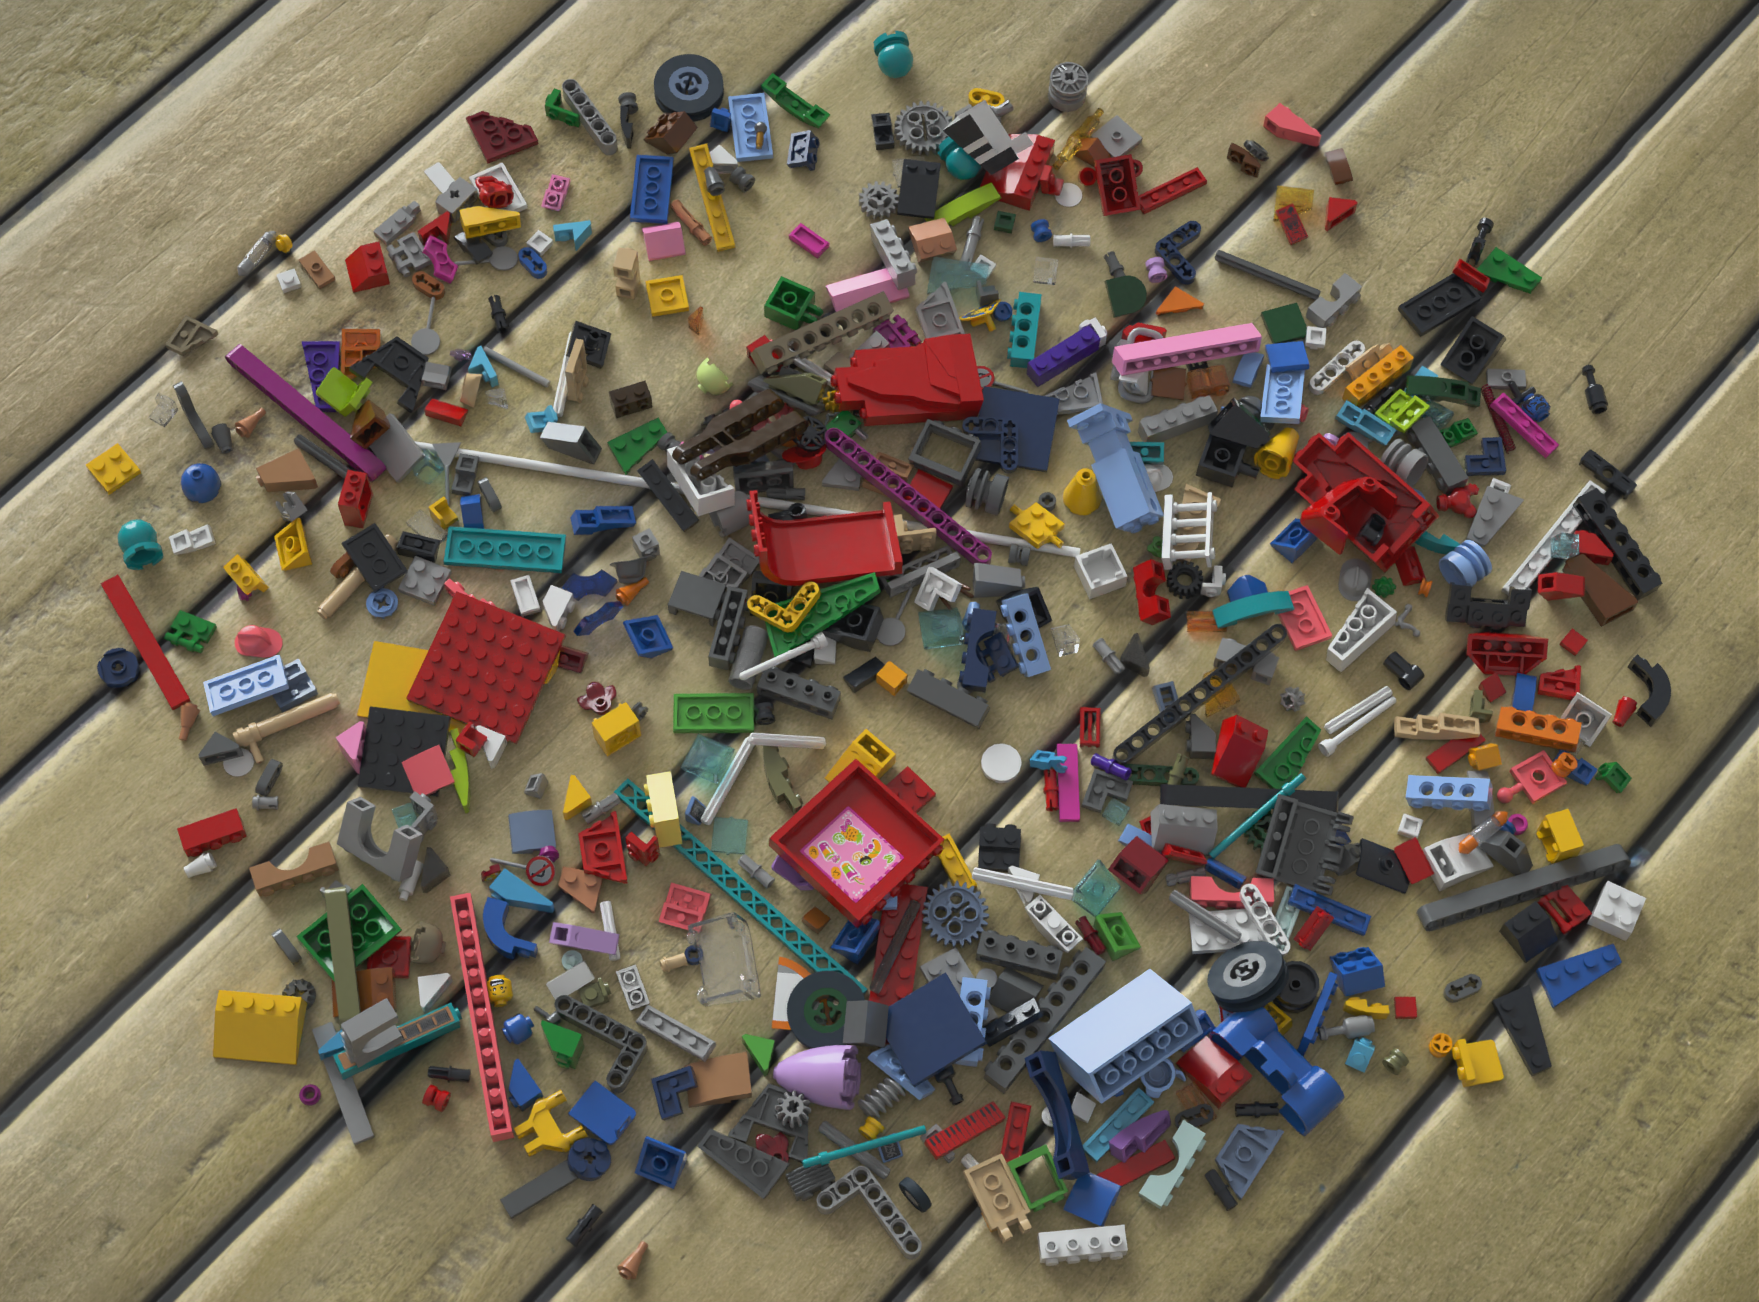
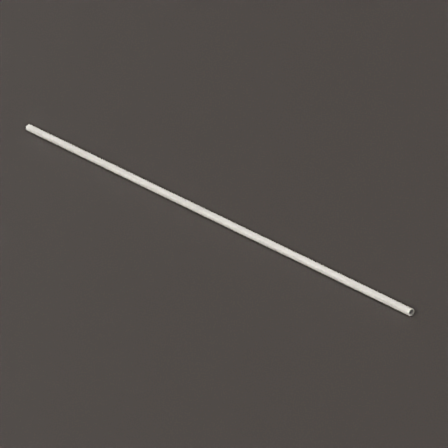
(764, 502)

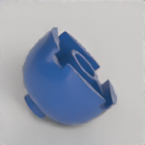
(200, 483)

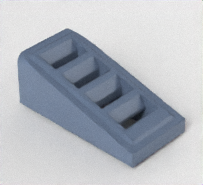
(1157, 689)

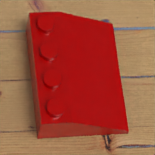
(1021, 179)

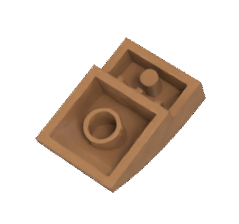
(720, 1080)

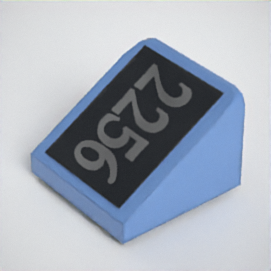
(694, 811)
(890, 1152)

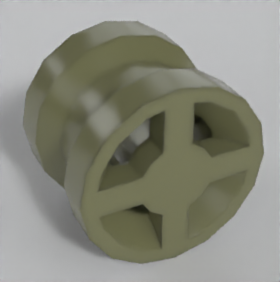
(1395, 1061)

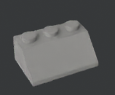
(1183, 827)

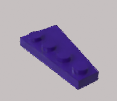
(320, 359)

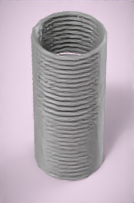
(754, 641)

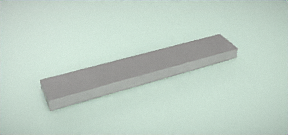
(345, 1091)

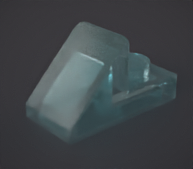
(1439, 414)

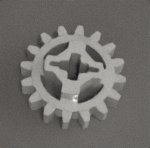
(878, 200)

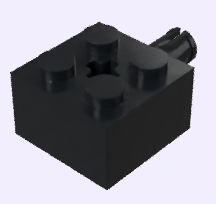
(1224, 461)

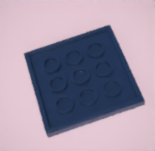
(1036, 427)
(931, 1030)

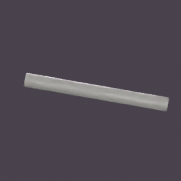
(517, 367)

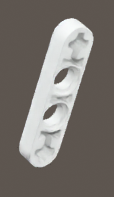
(1336, 367)
(1262, 921)

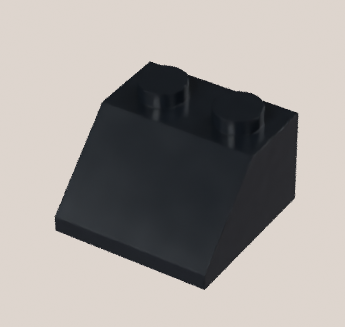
(768, 589)
(1529, 932)

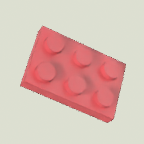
(1305, 623)

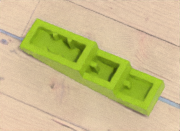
(967, 205)
(460, 773)

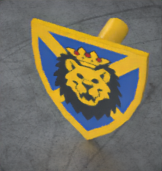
(982, 315)

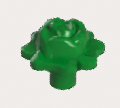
(1384, 586)

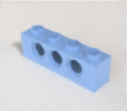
(1034, 642)
(1419, 785)
(975, 989)

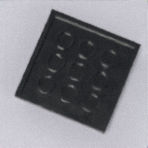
(393, 738)

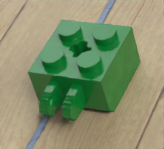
(791, 304)

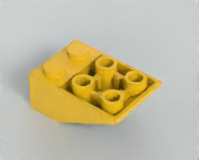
(867, 751)

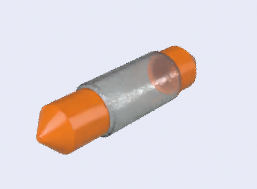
(1483, 832)

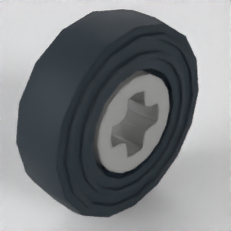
(915, 1194)

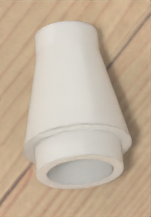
(202, 864)

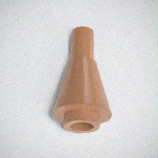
(246, 426)
(188, 716)
(630, 1266)

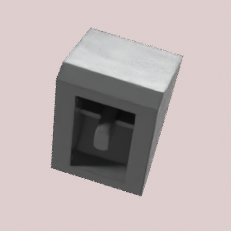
(219, 749)

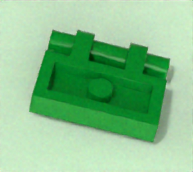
(193, 627)

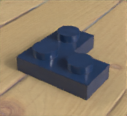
(1491, 462)
(668, 1088)

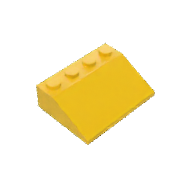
(258, 1027)

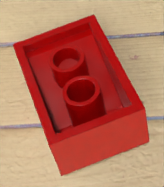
(1238, 750)
(1214, 1071)

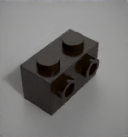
(630, 399)

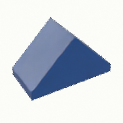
(472, 511)

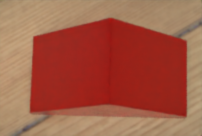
(1338, 210)

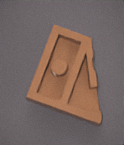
(581, 886)

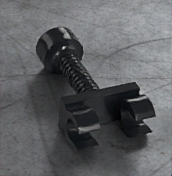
(1484, 226)

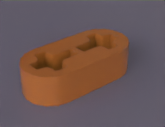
(426, 288)

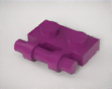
(892, 334)

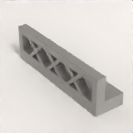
(916, 577)

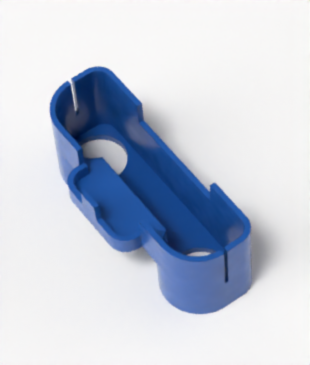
(1305, 1088)

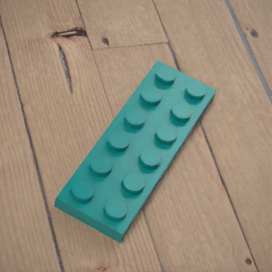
(505, 549)

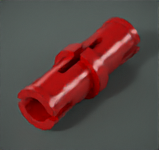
(1051, 790)

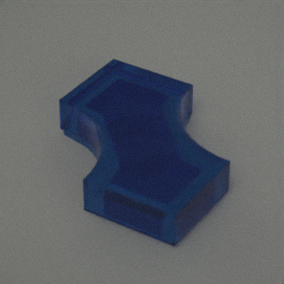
(599, 583)
(604, 614)

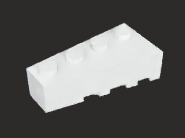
(703, 495)
(1362, 628)

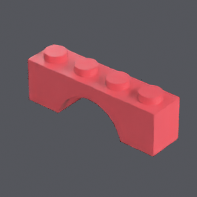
(1207, 894)

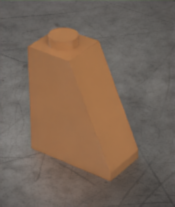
(286, 473)

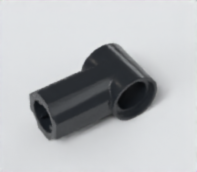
(795, 511)
(1407, 674)

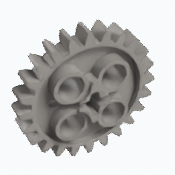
(906, 129)

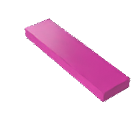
(1524, 425)
(1069, 784)

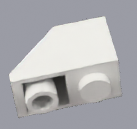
(557, 606)

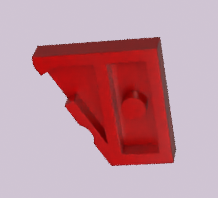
(1560, 683)

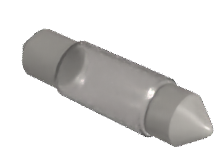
(256, 253)

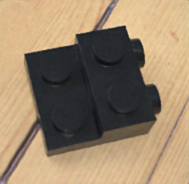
(999, 847)

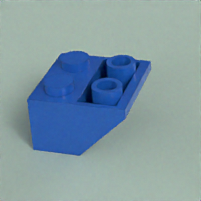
(1357, 971)

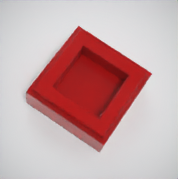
(1573, 642)
(1405, 1007)

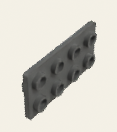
(758, 386)

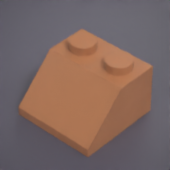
(932, 240)

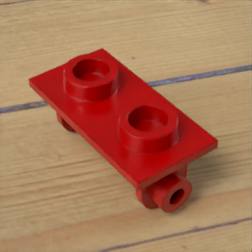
(1313, 928)

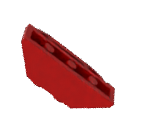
(1506, 652)

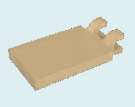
(576, 372)
(998, 1196)

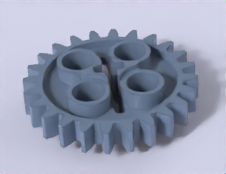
(968, 927)

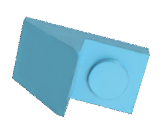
(577, 230)
(481, 365)

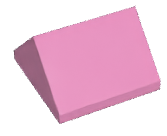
(664, 241)
(352, 744)

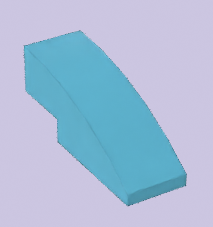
(1365, 423)

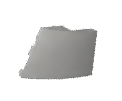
(731, 565)

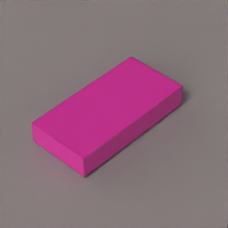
(809, 240)

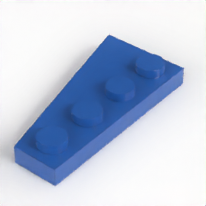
(1571, 975)
(1317, 1018)

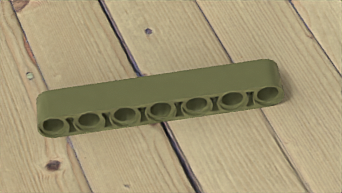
(342, 953)

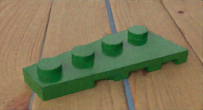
(1289, 756)

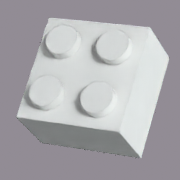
(1616, 910)

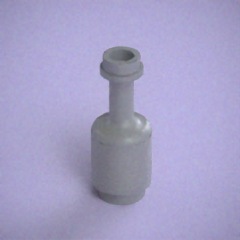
(1351, 1027)

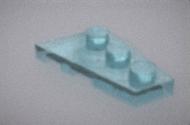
(956, 274)

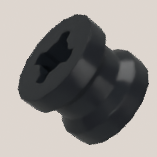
(764, 713)

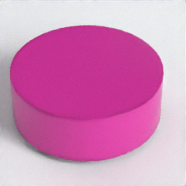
(1519, 822)

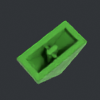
(760, 1050)

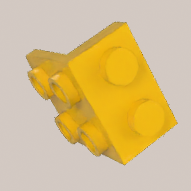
(1477, 1062)

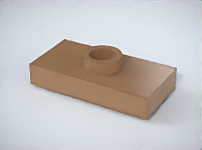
(317, 269)

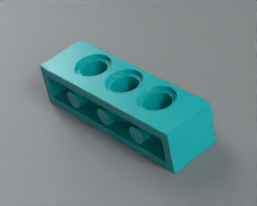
(1029, 304)

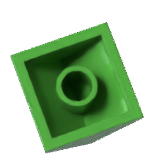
(1116, 934)

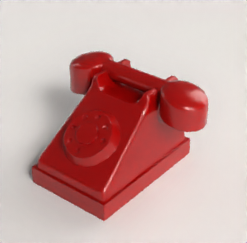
(1115, 183)

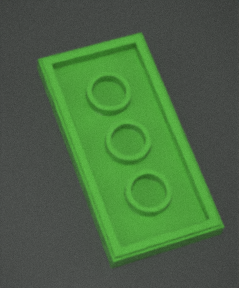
(713, 713)

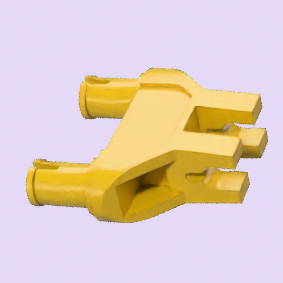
(546, 1129)

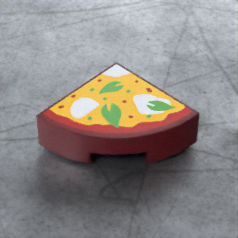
(491, 874)

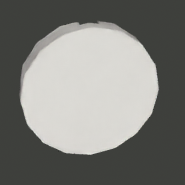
(1001, 763)

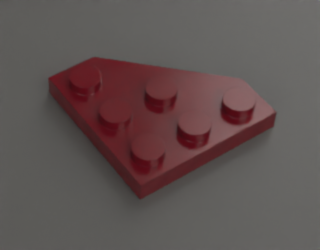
(500, 135)

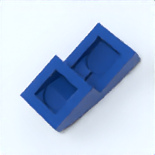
(1524, 692)
(1583, 772)

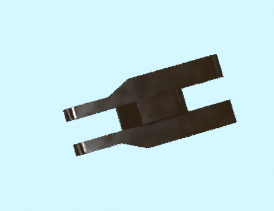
(747, 446)

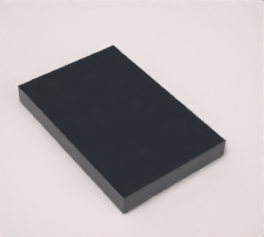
(374, 557)

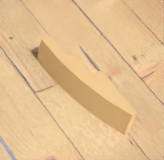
(1437, 728)

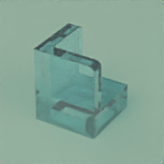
(428, 467)
(404, 815)

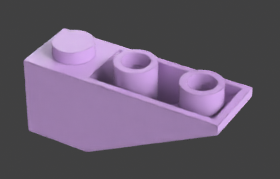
(584, 938)

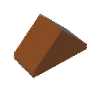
(1092, 150)

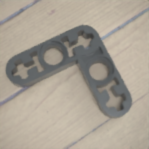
(191, 414)

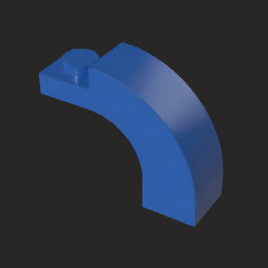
(494, 919)

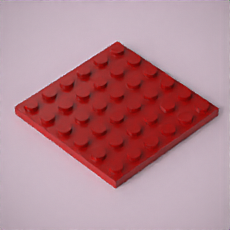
(486, 666)

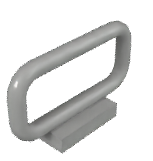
(1115, 374)

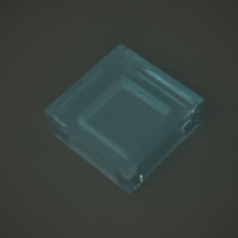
(1115, 811)

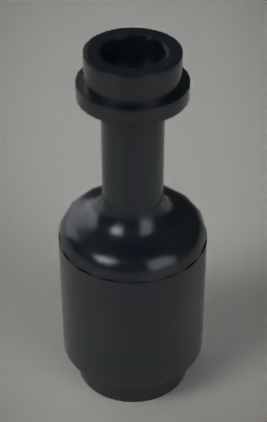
(1594, 392)
(945, 1077)

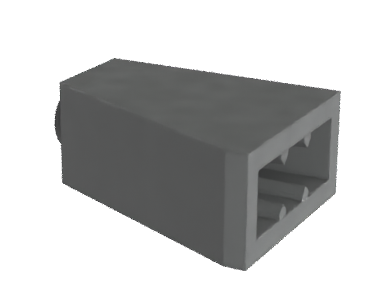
(571, 441)

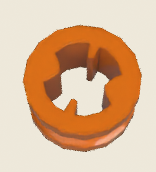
(1425, 587)

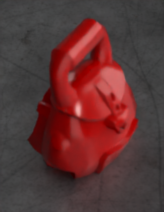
(493, 192)

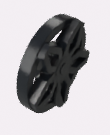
(812, 434)

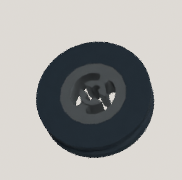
(1248, 976)

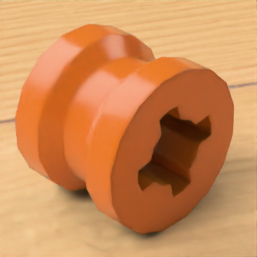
(1564, 765)

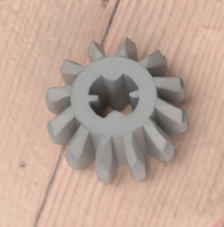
(784, 1108)

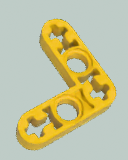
(788, 613)

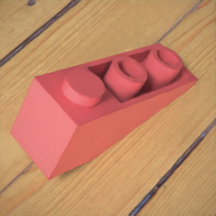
(1287, 125)

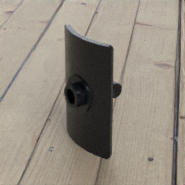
(1381, 866)

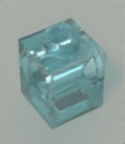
(1564, 545)

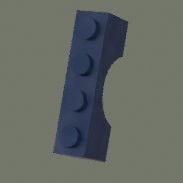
(975, 673)

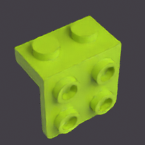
(342, 392)

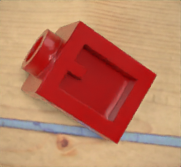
(1049, 183)

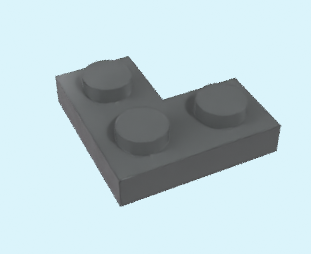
(1105, 785)

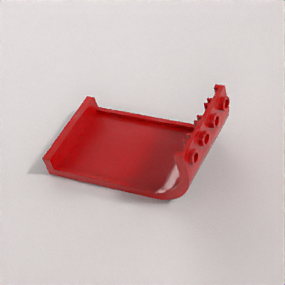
(825, 546)

